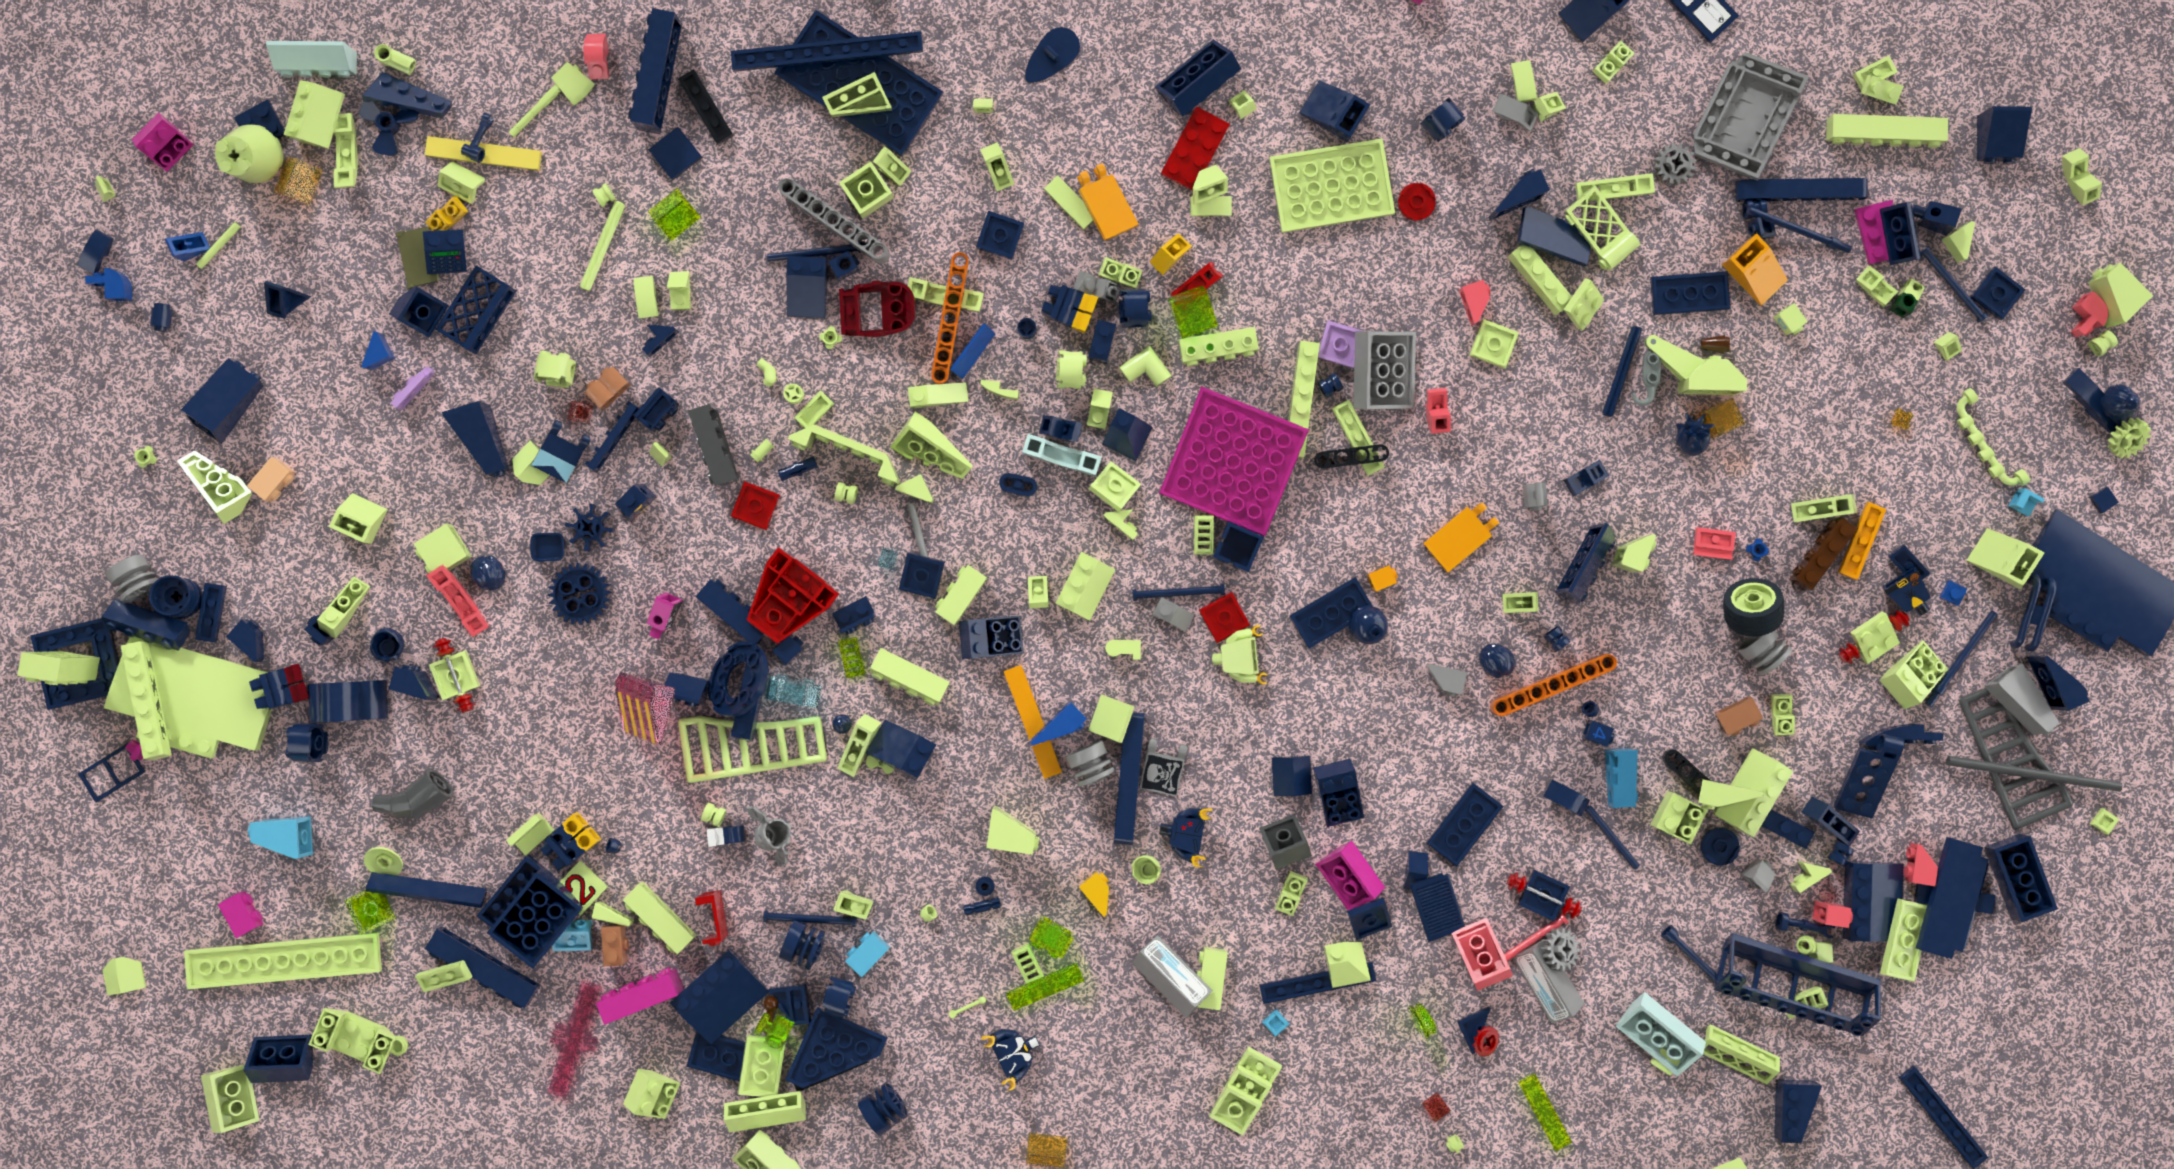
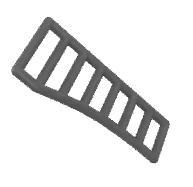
(2032, 755)

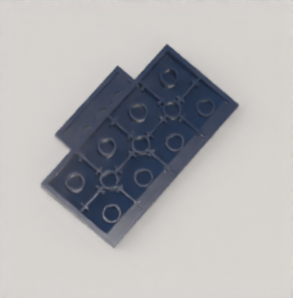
(2102, 588)

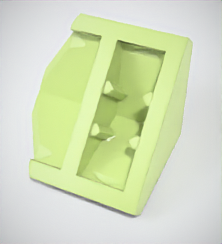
(523, 468)
(123, 975)

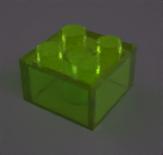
(1192, 312)
(1051, 937)

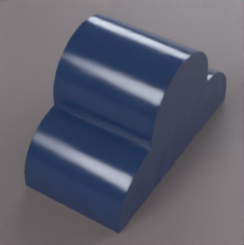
(348, 701)

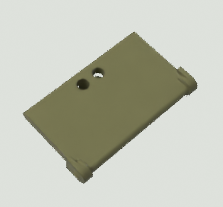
(413, 258)

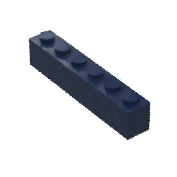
(483, 967)

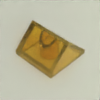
(298, 180)

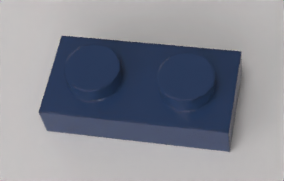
(1905, 560)

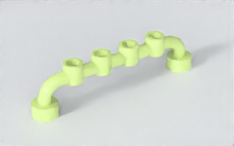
(1986, 452)

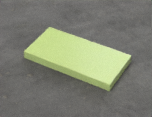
(1901, 955)

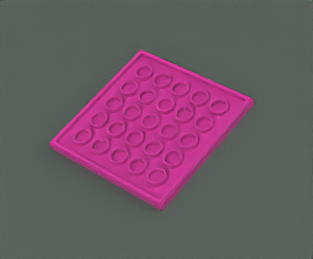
(1233, 461)

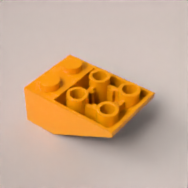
(1756, 269)

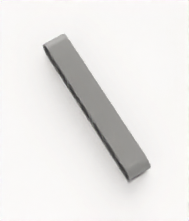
(827, 215)

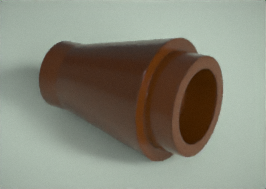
(1716, 344)

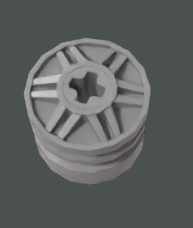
(131, 578)
(1767, 652)
(1090, 764)

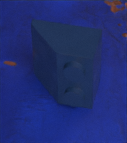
(413, 682)

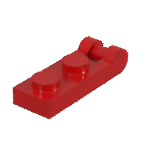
(1200, 279)

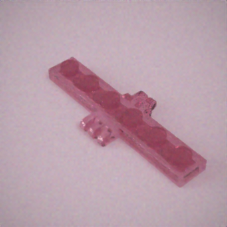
(574, 1038)

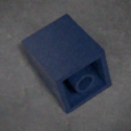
(2002, 134)

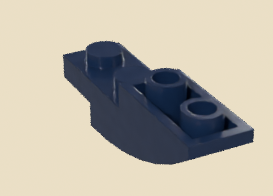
(1908, 732)

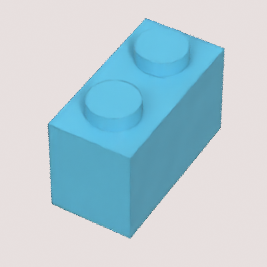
(867, 954)

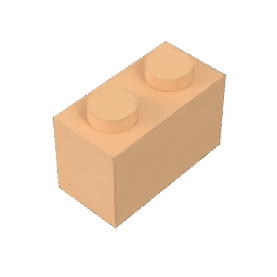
(271, 479)

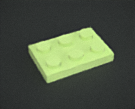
(760, 1068)

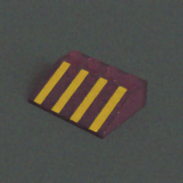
(643, 706)

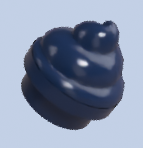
(842, 724)

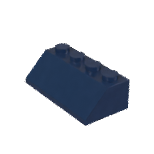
(1198, 77)

